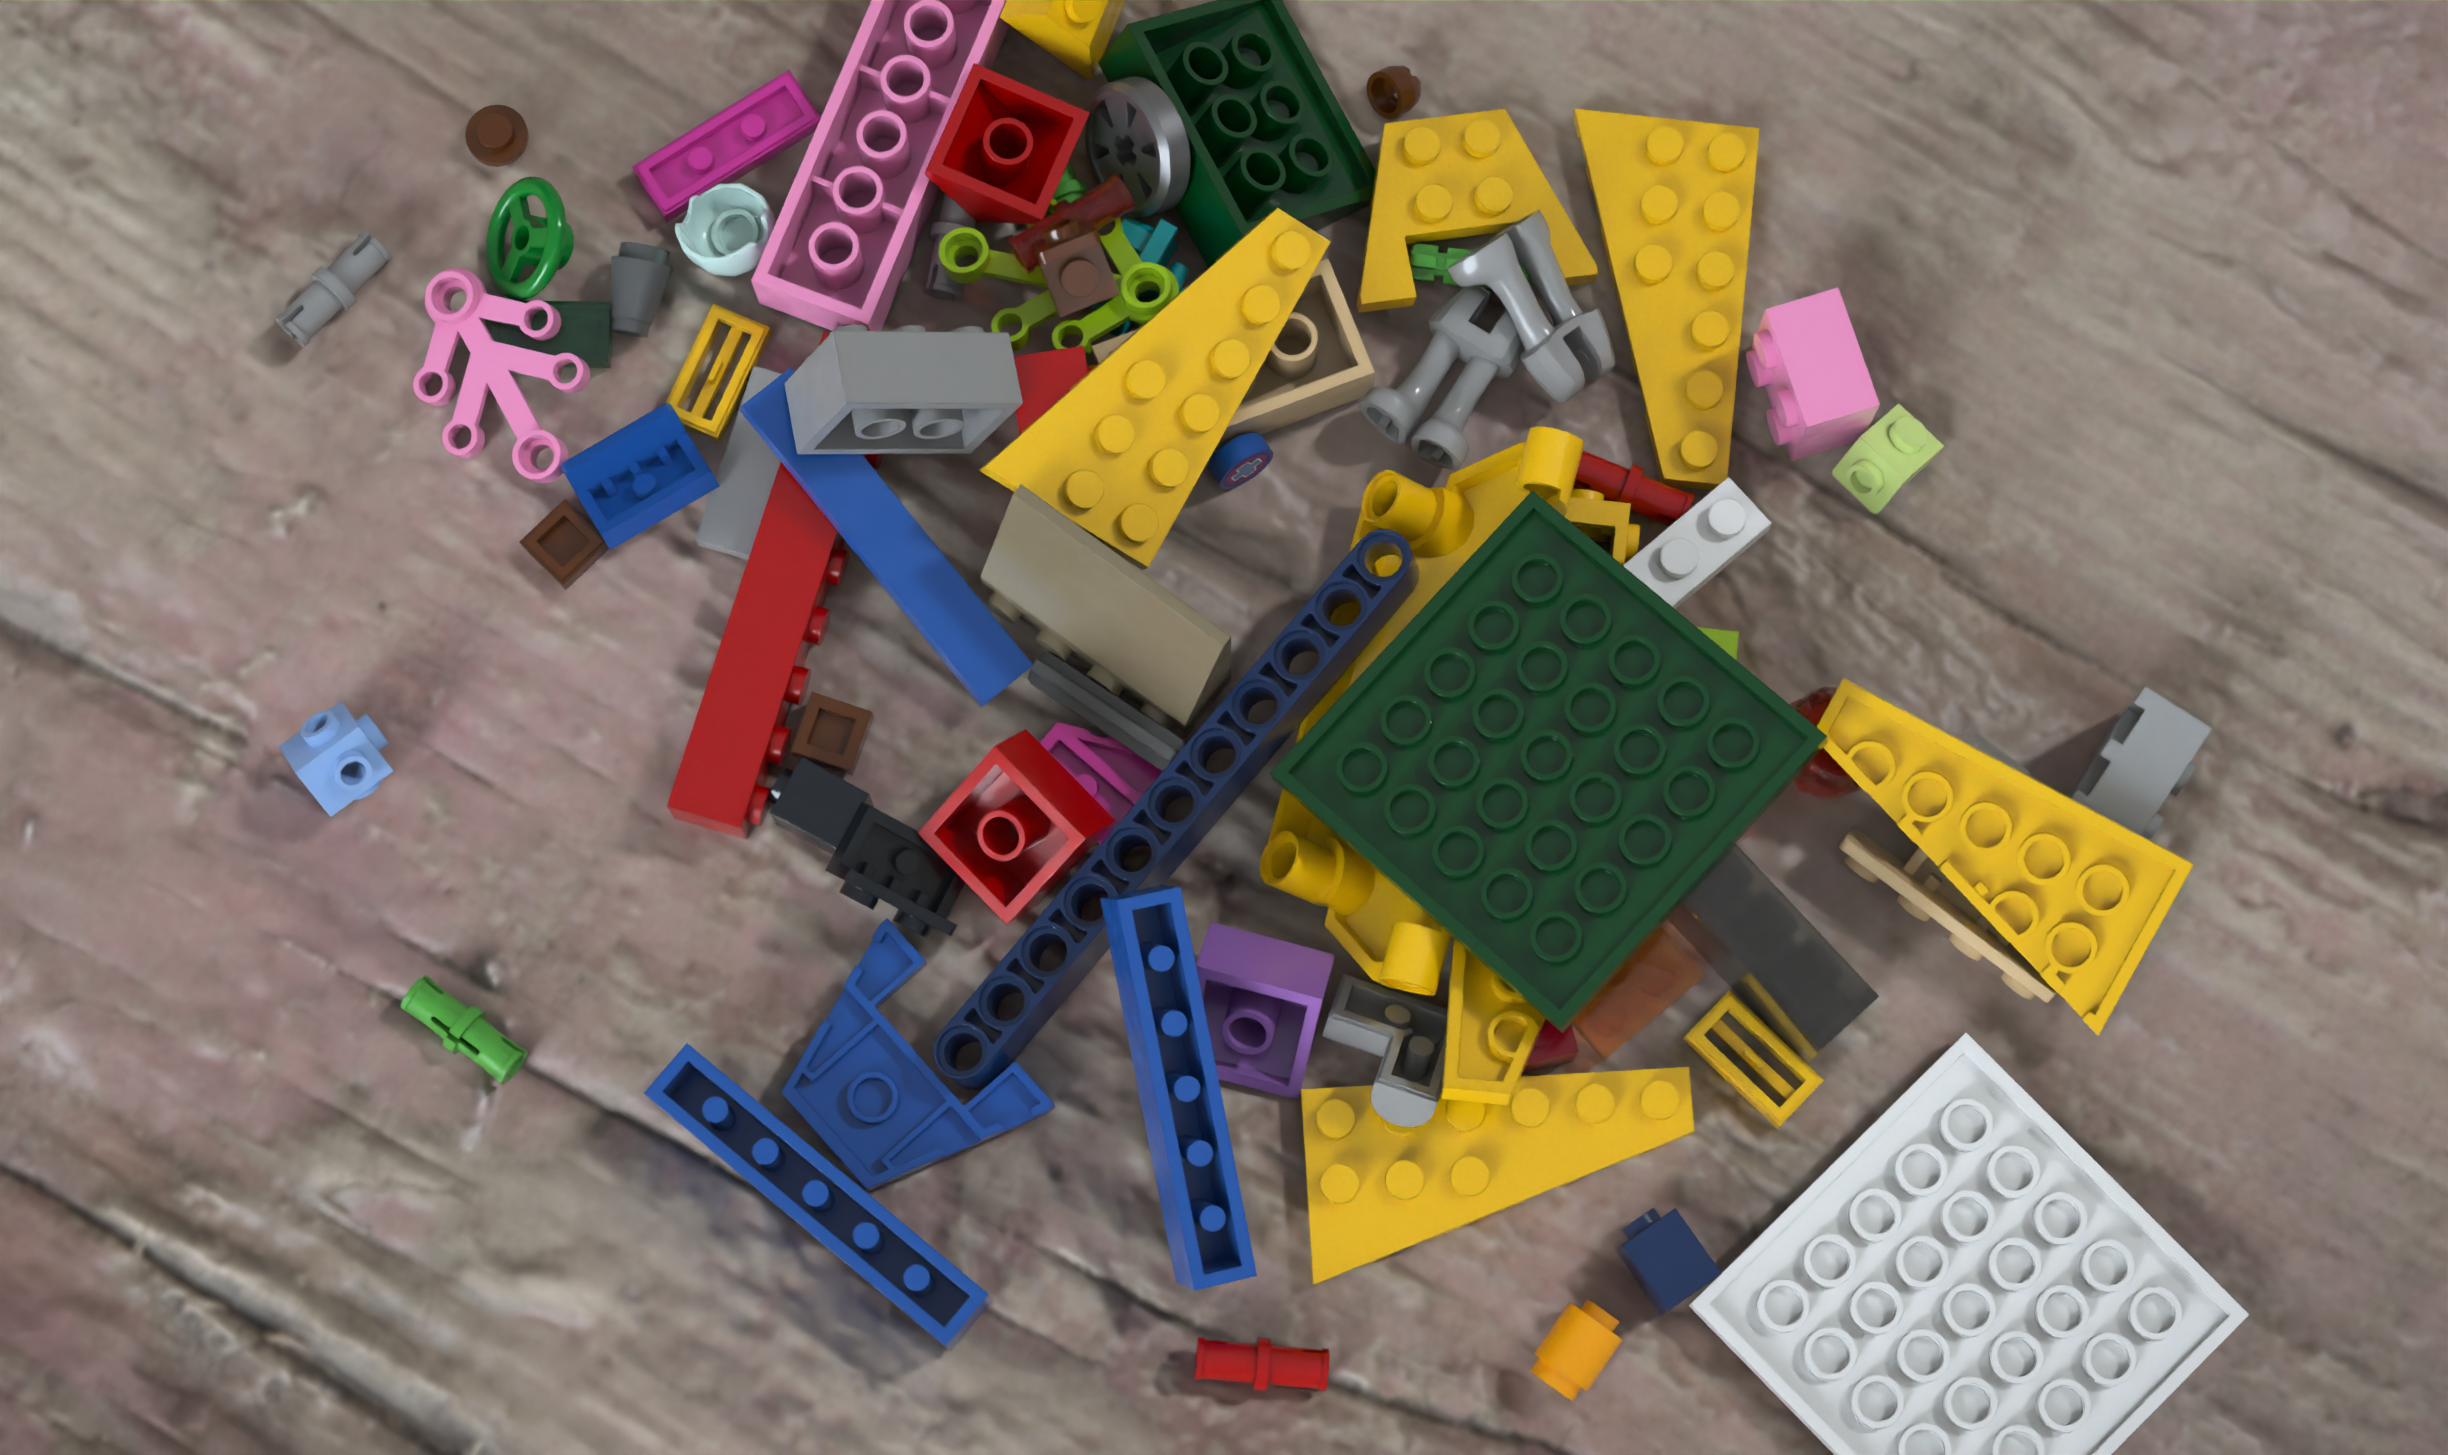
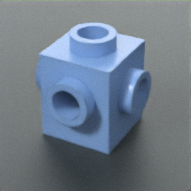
(338, 757)

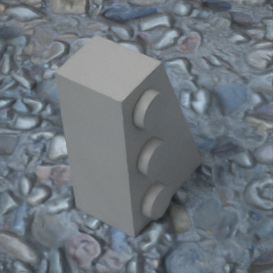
(2141, 762)

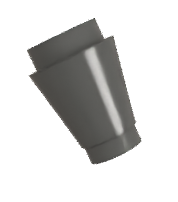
(638, 285)

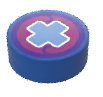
(1240, 460)

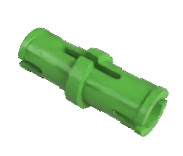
(464, 1029)

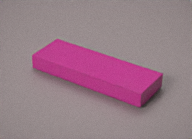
(728, 145)

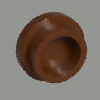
(497, 135)

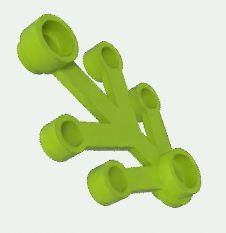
(1133, 280)

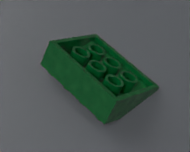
(1253, 115)

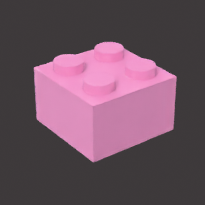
(1812, 375)

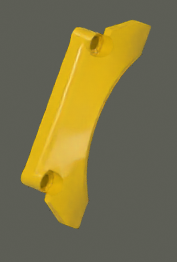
(1443, 528)

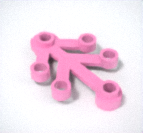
(491, 368)

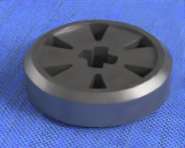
(1141, 140)

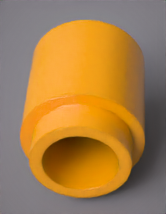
(1576, 1349)

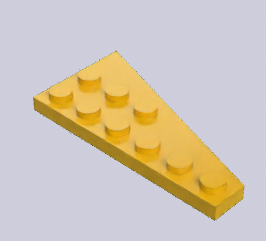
(1149, 415)

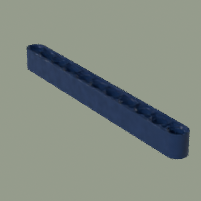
(1183, 777)

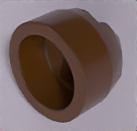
(1386, 83)

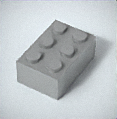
(903, 391)

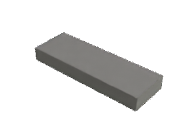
(744, 483)

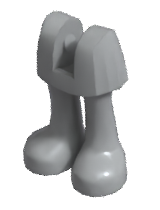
(1454, 336)
(1553, 355)

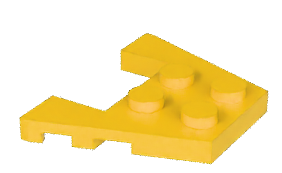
(1455, 182)

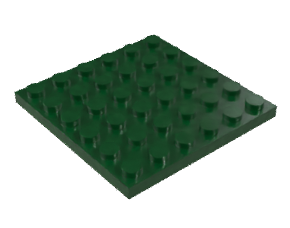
(1548, 760)

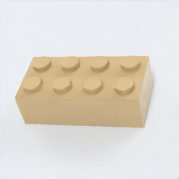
(1308, 370)

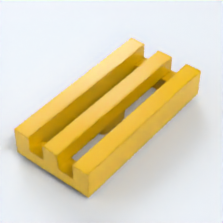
(695, 420)
(1735, 1077)

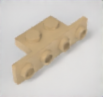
(1928, 894)

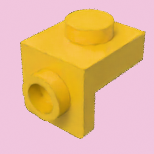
(1604, 522)

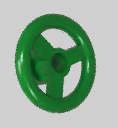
(533, 241)

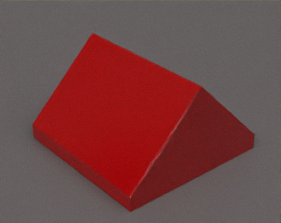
(1005, 149)

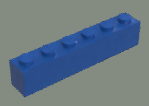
(1178, 1087)
(819, 1197)

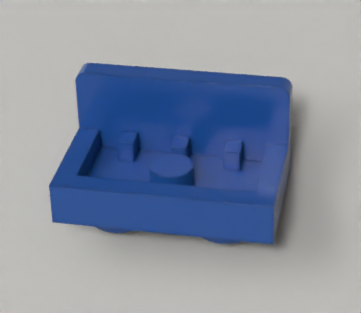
(639, 475)

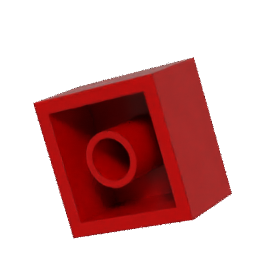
(1016, 826)

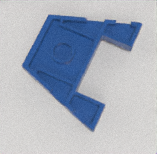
(878, 1097)

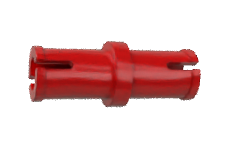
(1627, 485)
(1261, 1364)

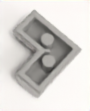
(1407, 1037)

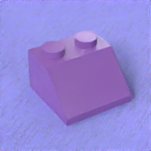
(1261, 1006)

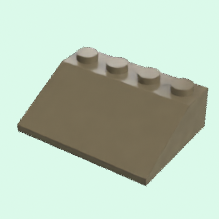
(1105, 614)

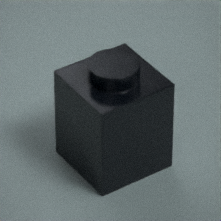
(815, 804)

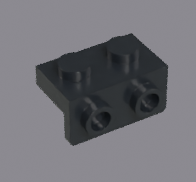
(897, 866)

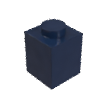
(1666, 1258)

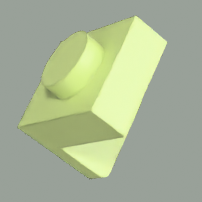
(1886, 458)

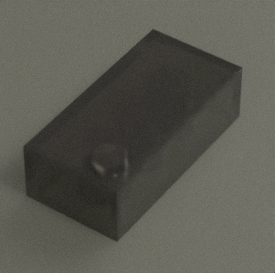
(1772, 955)

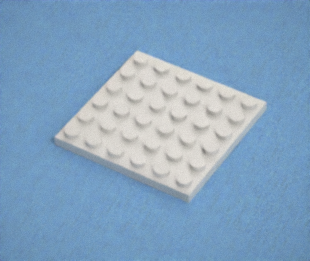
(1968, 1286)

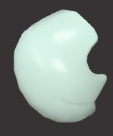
(726, 229)

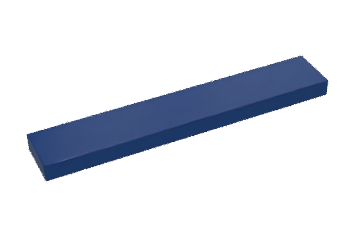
(895, 552)

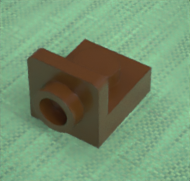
(1074, 265)

